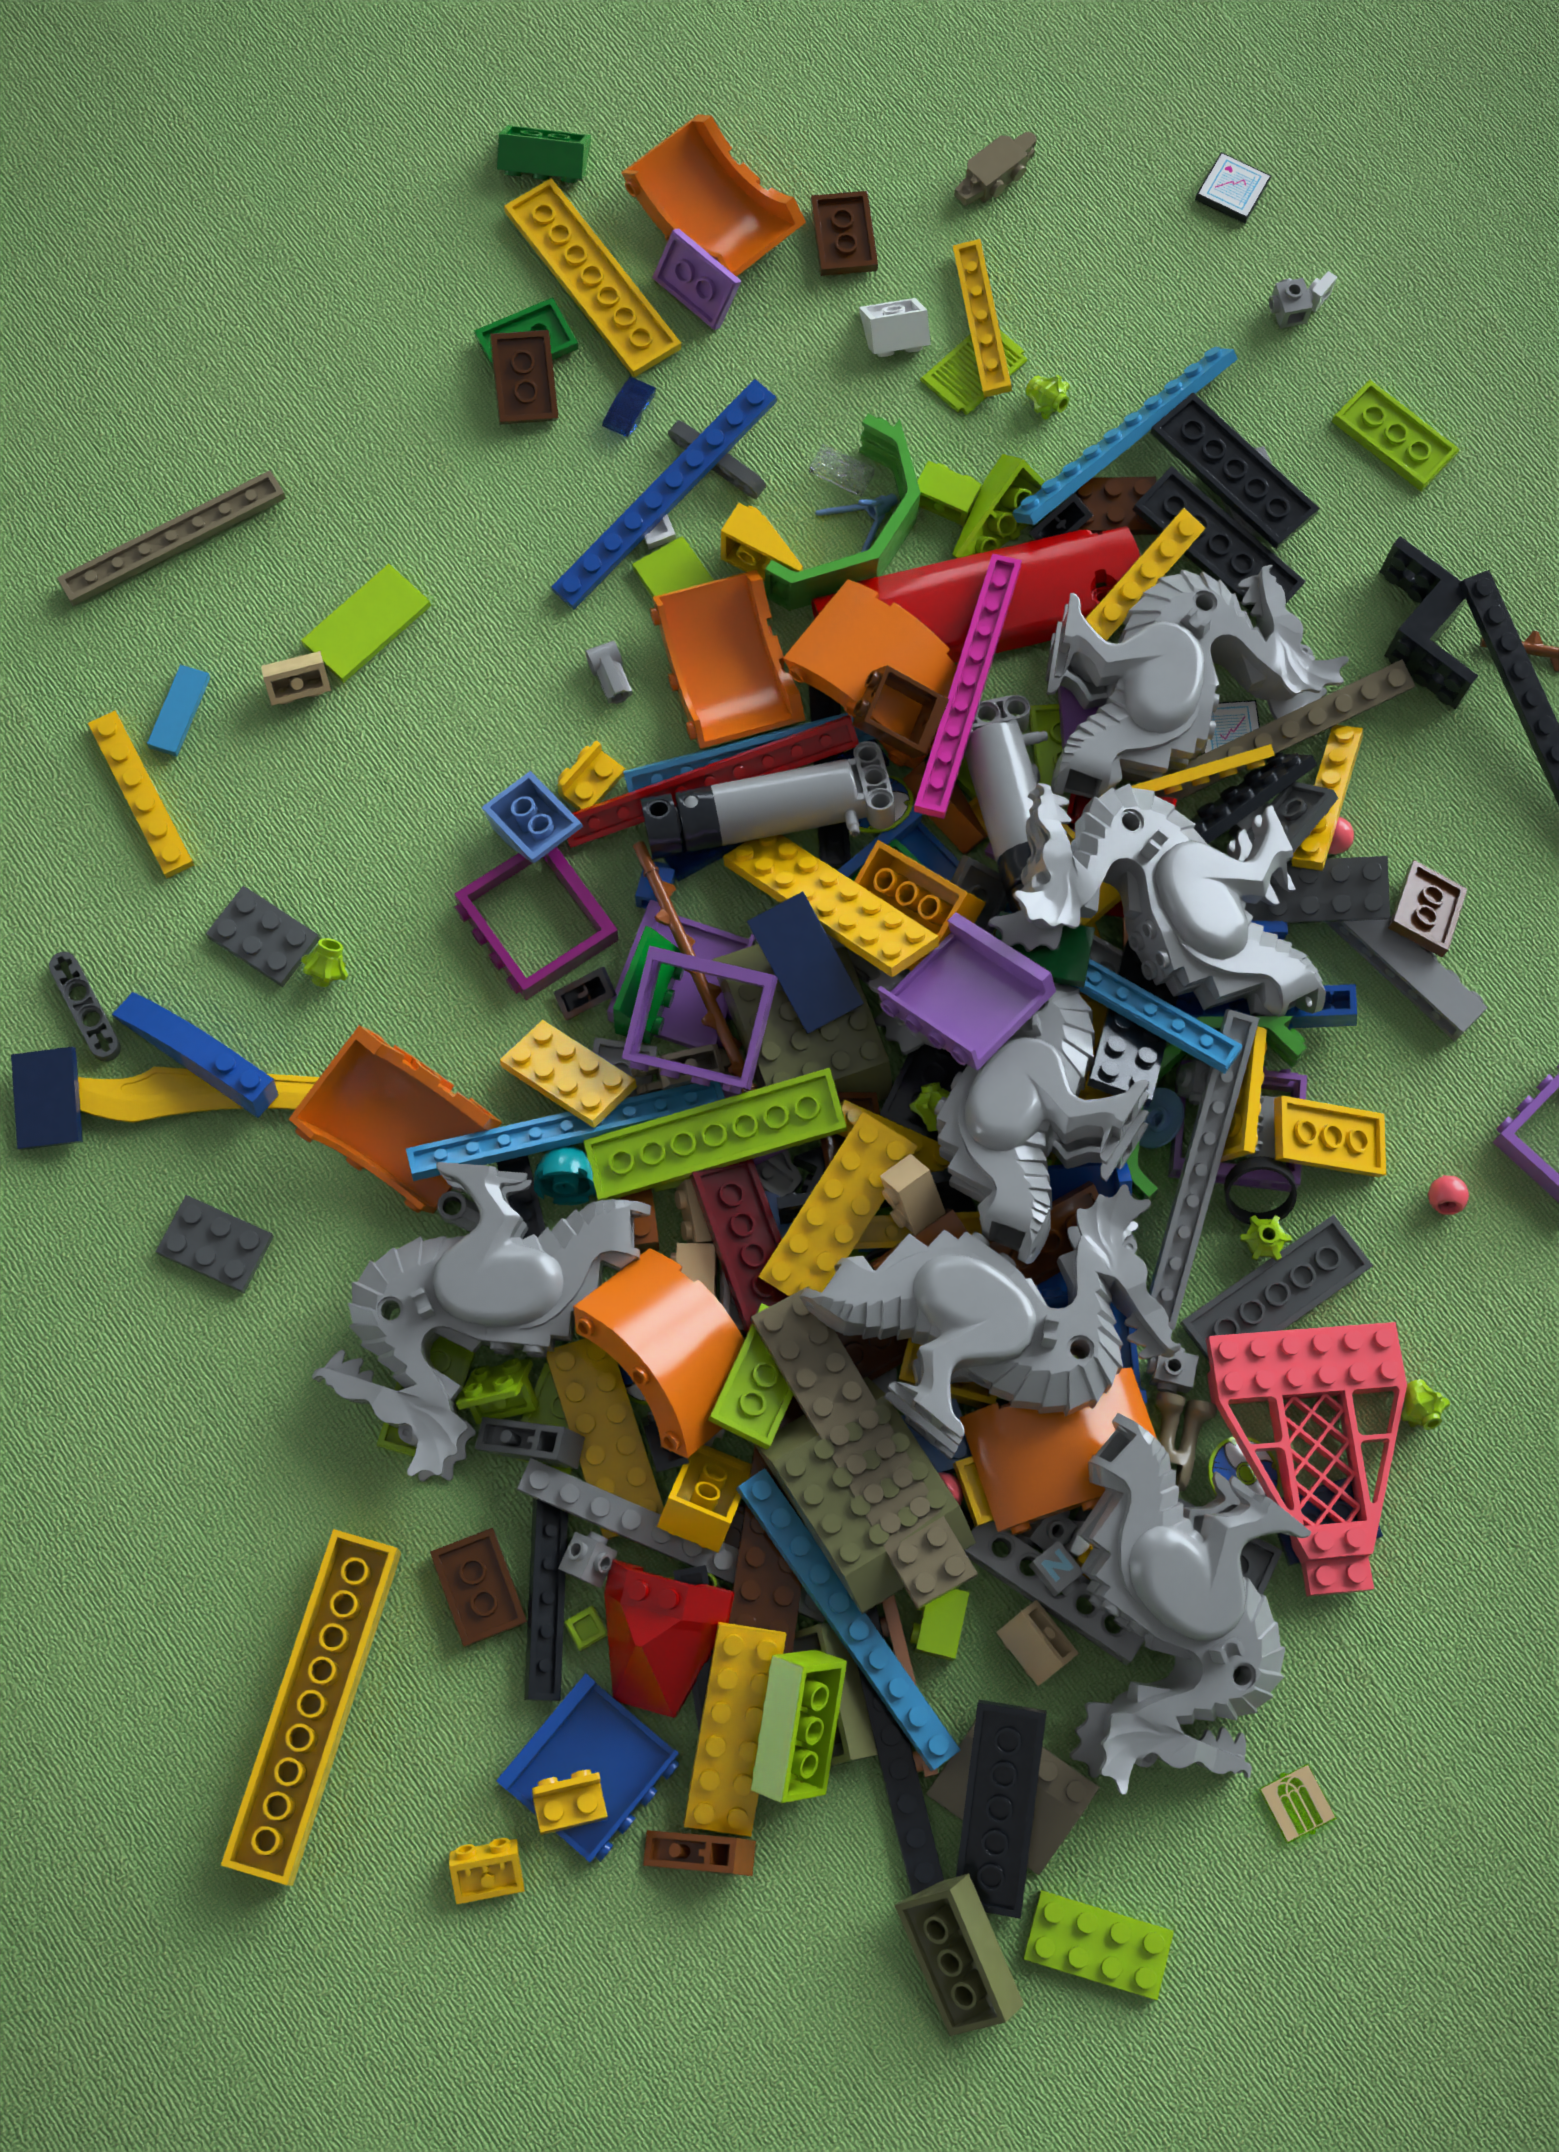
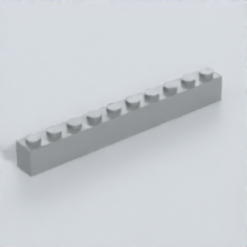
(1406, 966)

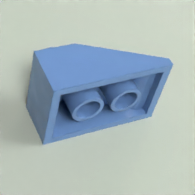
(530, 818)

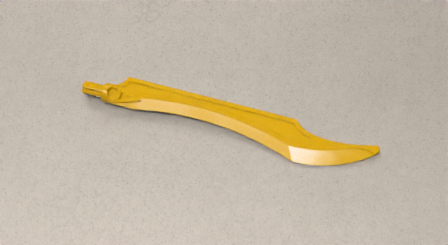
(173, 1092)

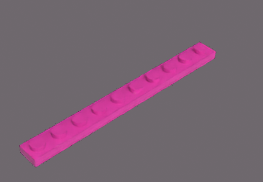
(967, 686)

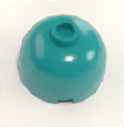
(565, 1176)

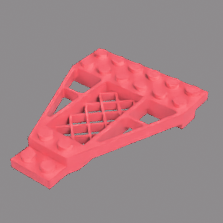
(1314, 1365)

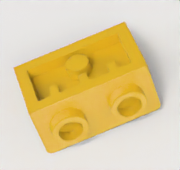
(589, 777)
(569, 1802)
(486, 1870)

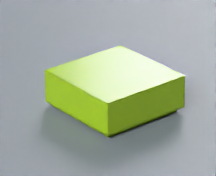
(586, 1628)

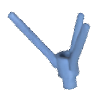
(875, 508)

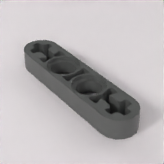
(727, 467)
(84, 1006)

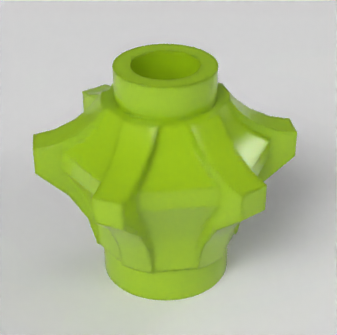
(1048, 394)
(325, 963)
(927, 1102)
(1258, 1244)
(1423, 1405)

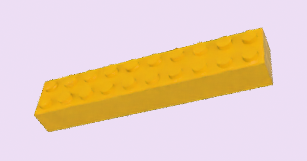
(311, 1708)

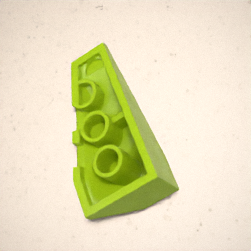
(991, 517)

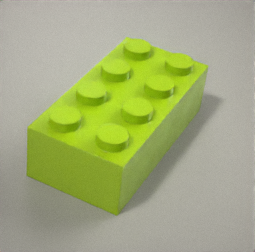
(798, 1725)

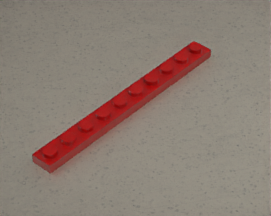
(763, 760)

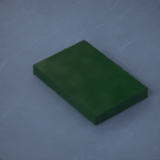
(1070, 958)

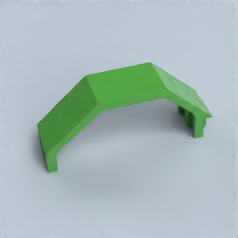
(889, 448)
(1284, 1042)

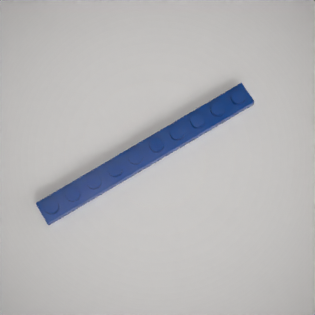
(664, 494)

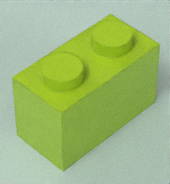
(947, 492)
(941, 1626)

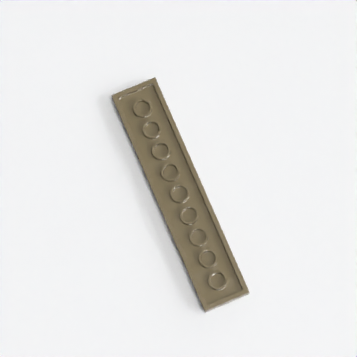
(836, 1394)

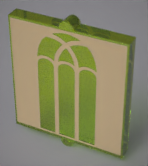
(1297, 1803)

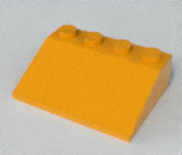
(916, 891)

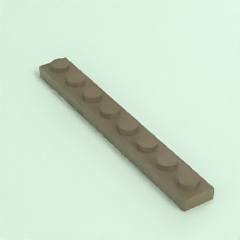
(171, 538)

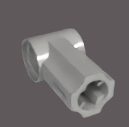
(607, 666)
(468, 1215)

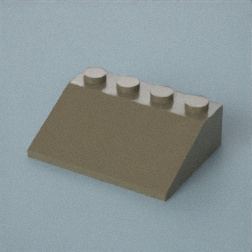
(1059, 1799)

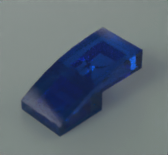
(628, 407)

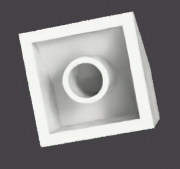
(895, 326)

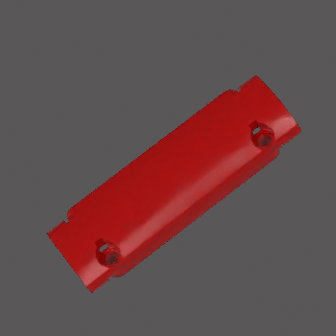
(1051, 569)

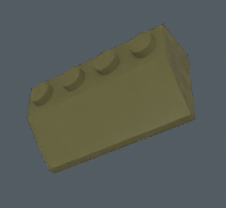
(854, 1731)
(959, 1955)

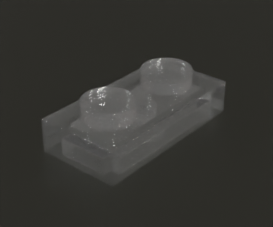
(842, 470)

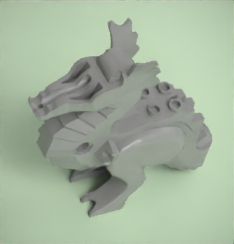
(1163, 676)
(1176, 897)
(1023, 1108)
(474, 1293)
(992, 1325)
(1182, 1588)

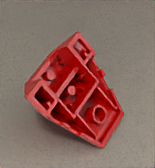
(659, 1635)

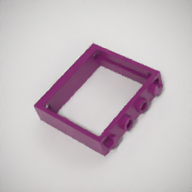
(606, 931)

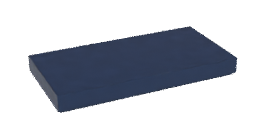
(805, 962)

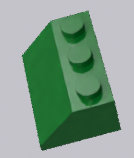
(543, 153)
(663, 992)

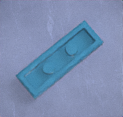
(178, 710)

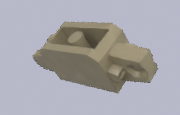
(996, 168)
(705, 1057)

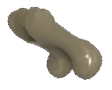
(1195, 1415)

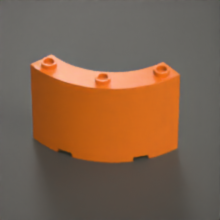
(710, 197)
(864, 634)
(726, 660)
(377, 1105)
(668, 1340)
(1038, 1461)

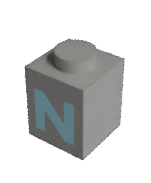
(1057, 1570)

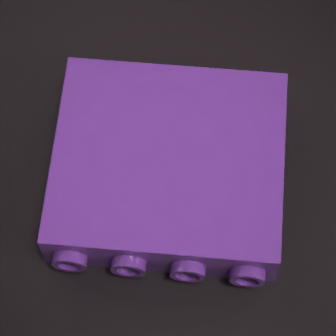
(969, 993)
(684, 1017)

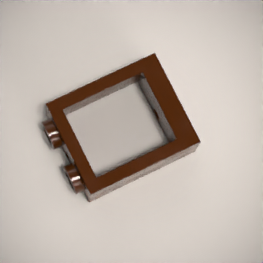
(926, 723)

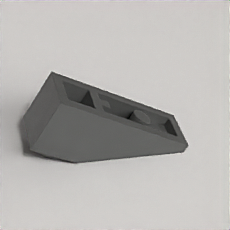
(526, 1440)

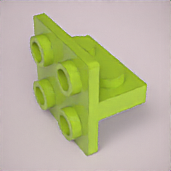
(499, 1391)

